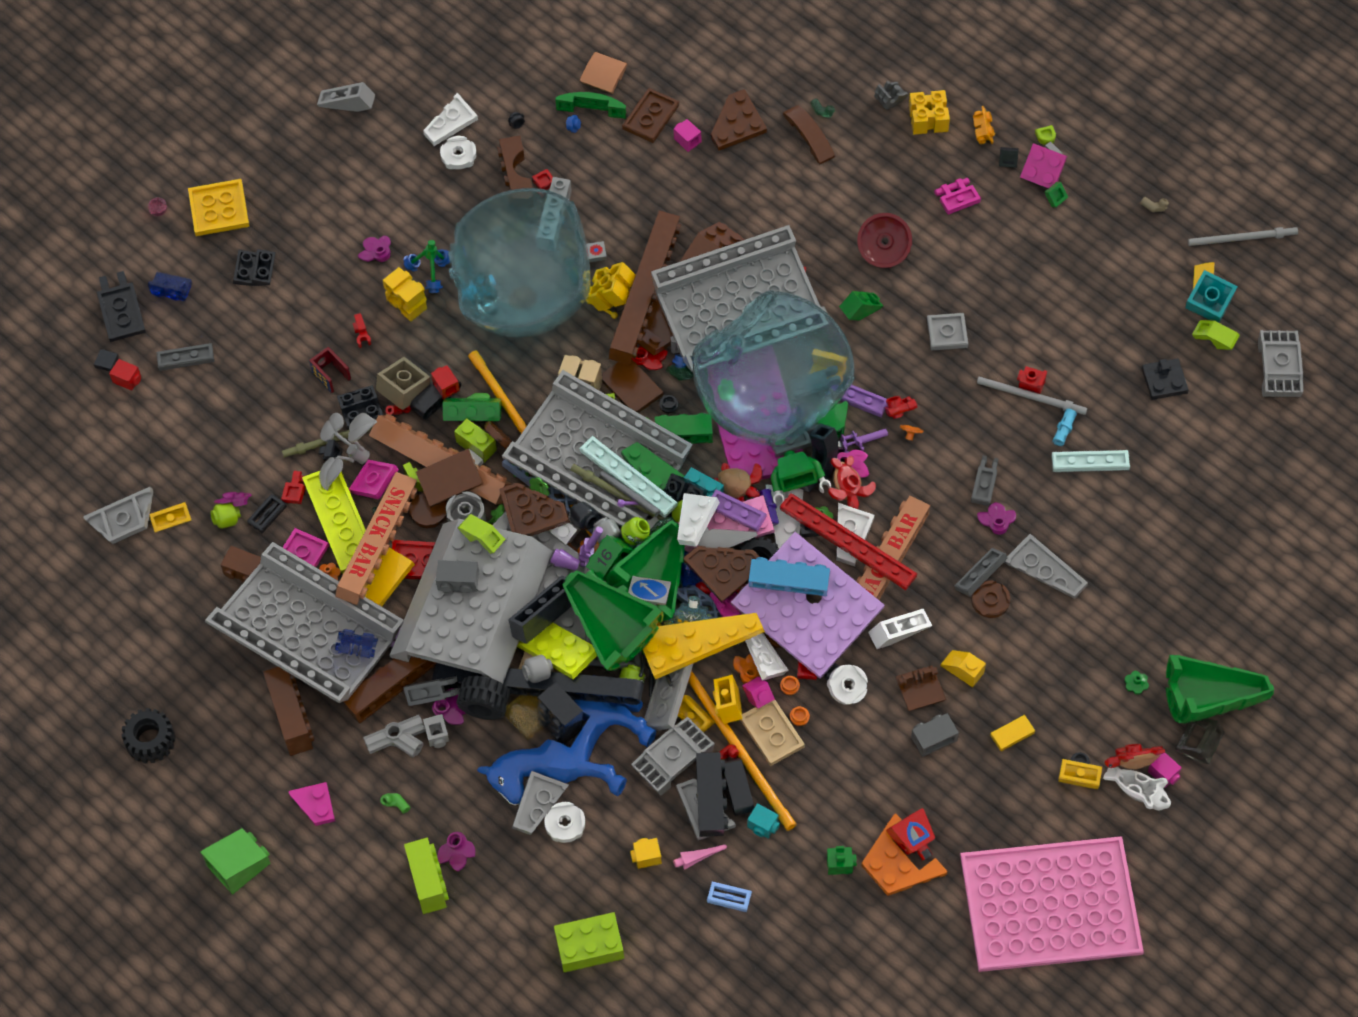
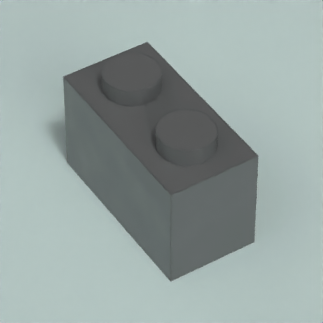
(457, 576)
(934, 734)

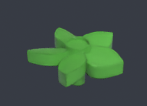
(496, 514)

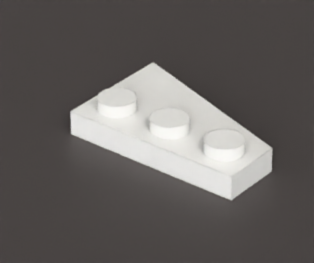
(453, 119)
(857, 522)

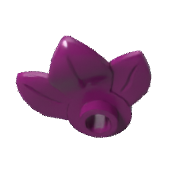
(376, 249)
(237, 499)
(997, 518)
(452, 713)
(456, 854)

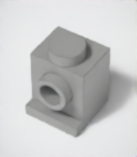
(433, 726)

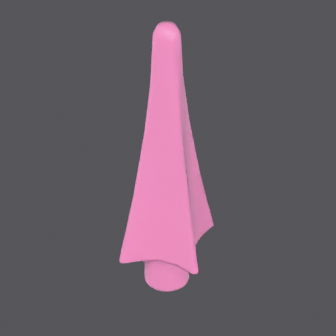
(690, 858)

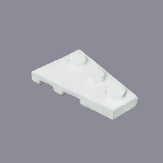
(695, 517)
(765, 657)

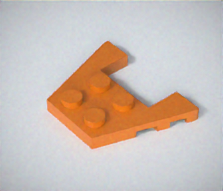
(893, 869)

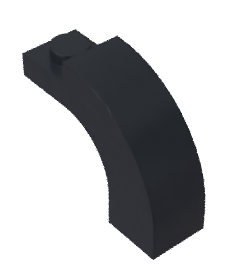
(824, 448)

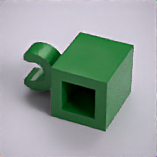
(840, 860)

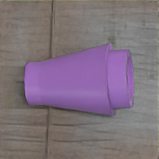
(564, 560)

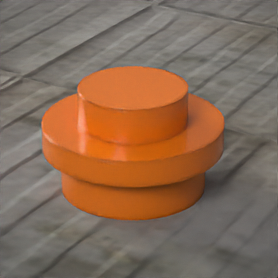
(789, 685)
(799, 716)

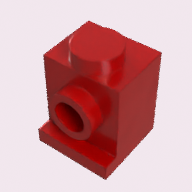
(1032, 379)

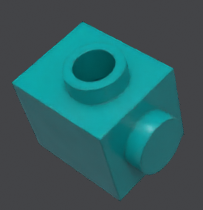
(763, 821)

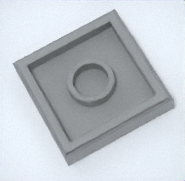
(947, 331)

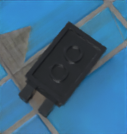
(120, 309)

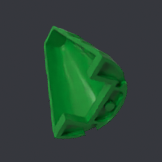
(656, 559)
(612, 618)
(1210, 689)

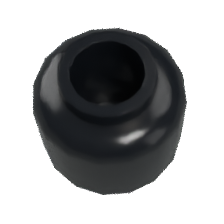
(583, 515)

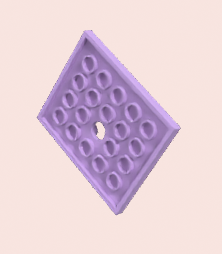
(816, 631)

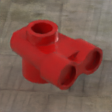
(897, 406)

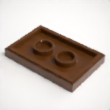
(650, 115)
(631, 385)
(449, 477)

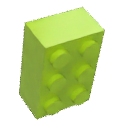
(427, 875)
(589, 942)

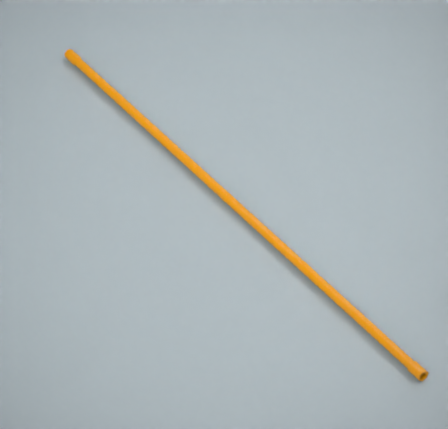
(784, 816)

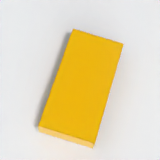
(1012, 733)

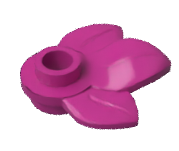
(859, 457)

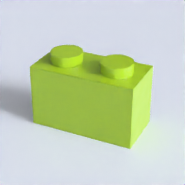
(474, 438)

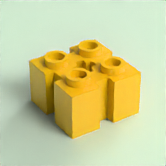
(929, 112)
(611, 286)
(405, 293)

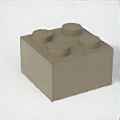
(402, 382)

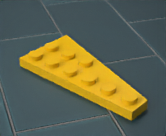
(688, 642)

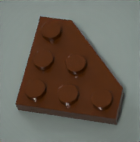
(737, 121)
(532, 511)
(721, 568)

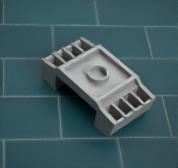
(1281, 363)
(672, 754)

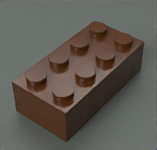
(289, 710)

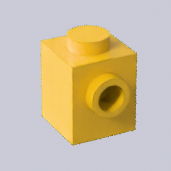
(646, 853)

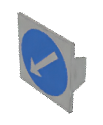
(650, 590)

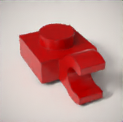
(359, 327)
(295, 490)

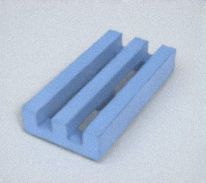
(714, 885)

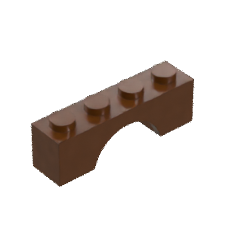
(512, 154)

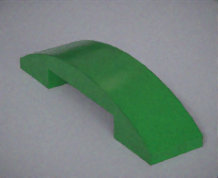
(569, 101)

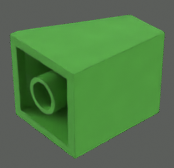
(236, 859)

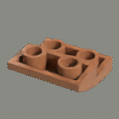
(603, 72)

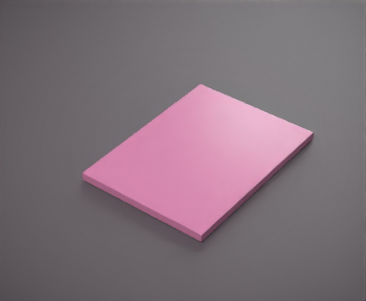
(1051, 904)

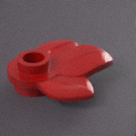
(650, 361)

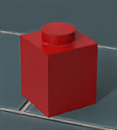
(125, 374)
(445, 381)

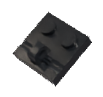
(1165, 379)

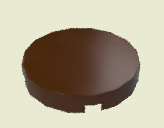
(498, 434)
(425, 515)
(991, 599)

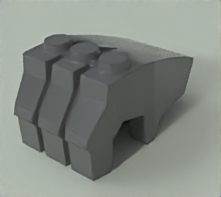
(890, 94)

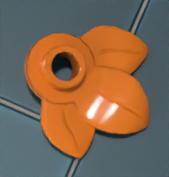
(746, 668)

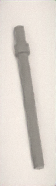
(1277, 233)
(1031, 395)

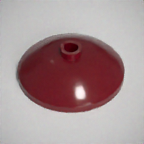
(884, 226)

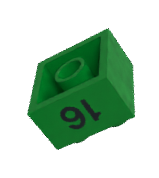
(609, 553)

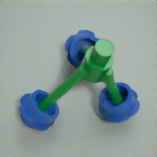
(440, 257)

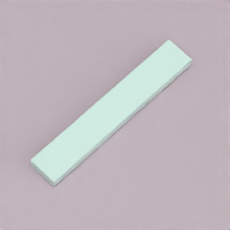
(627, 475)

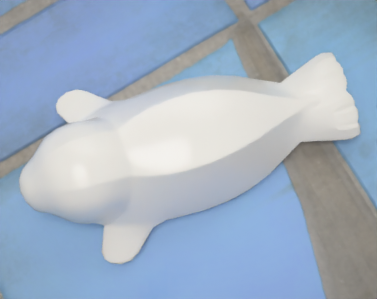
(1141, 787)

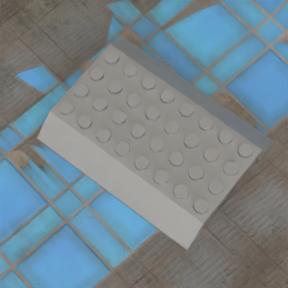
(717, 285)
(567, 421)
(294, 621)
(473, 627)

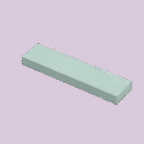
(1090, 461)

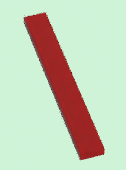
(848, 541)

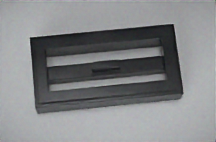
(268, 519)

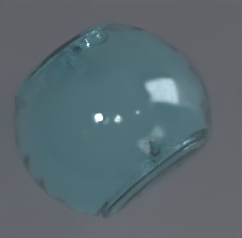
(535, 254)
(773, 369)

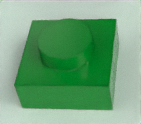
(1056, 194)

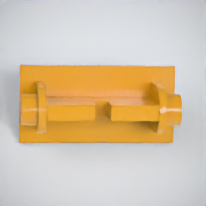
(986, 132)

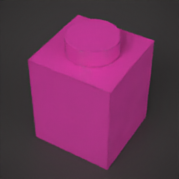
(687, 135)
(758, 692)
(1165, 768)

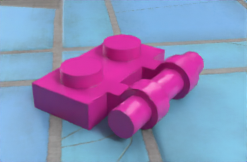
(960, 199)

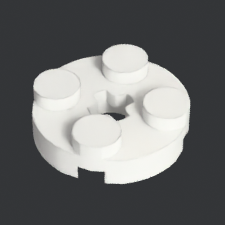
(460, 161)
(845, 695)
(565, 833)

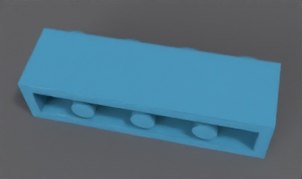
(789, 577)

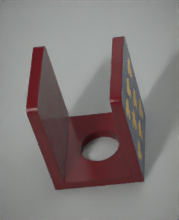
(330, 357)

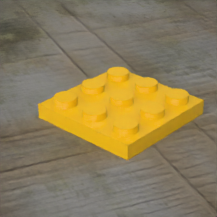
(218, 207)

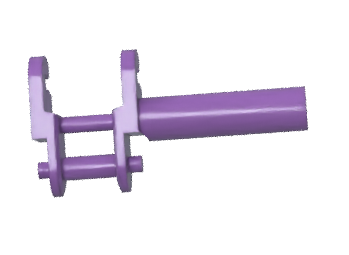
(862, 439)
(588, 546)

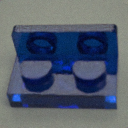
(170, 286)

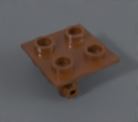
(920, 688)

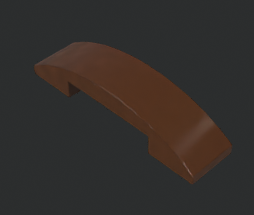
(810, 132)

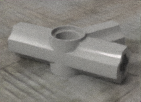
(404, 740)

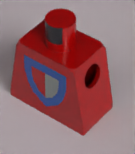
(913, 834)

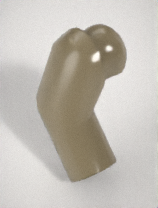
(1155, 206)

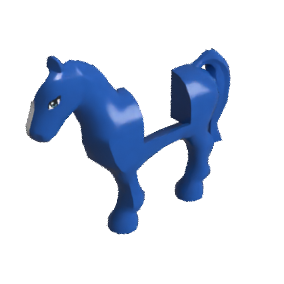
(567, 763)

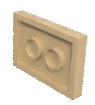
(772, 732)

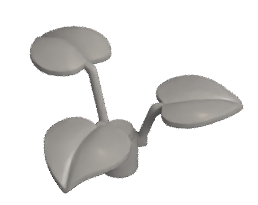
(358, 427)

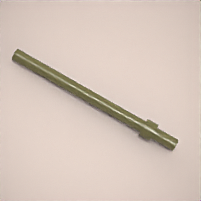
(301, 448)
(589, 476)

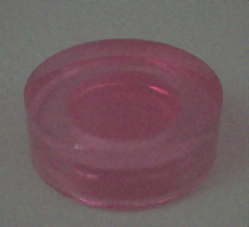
(157, 206)

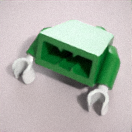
(796, 471)

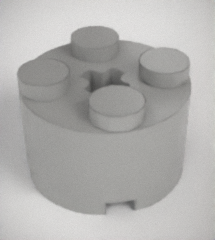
(464, 504)

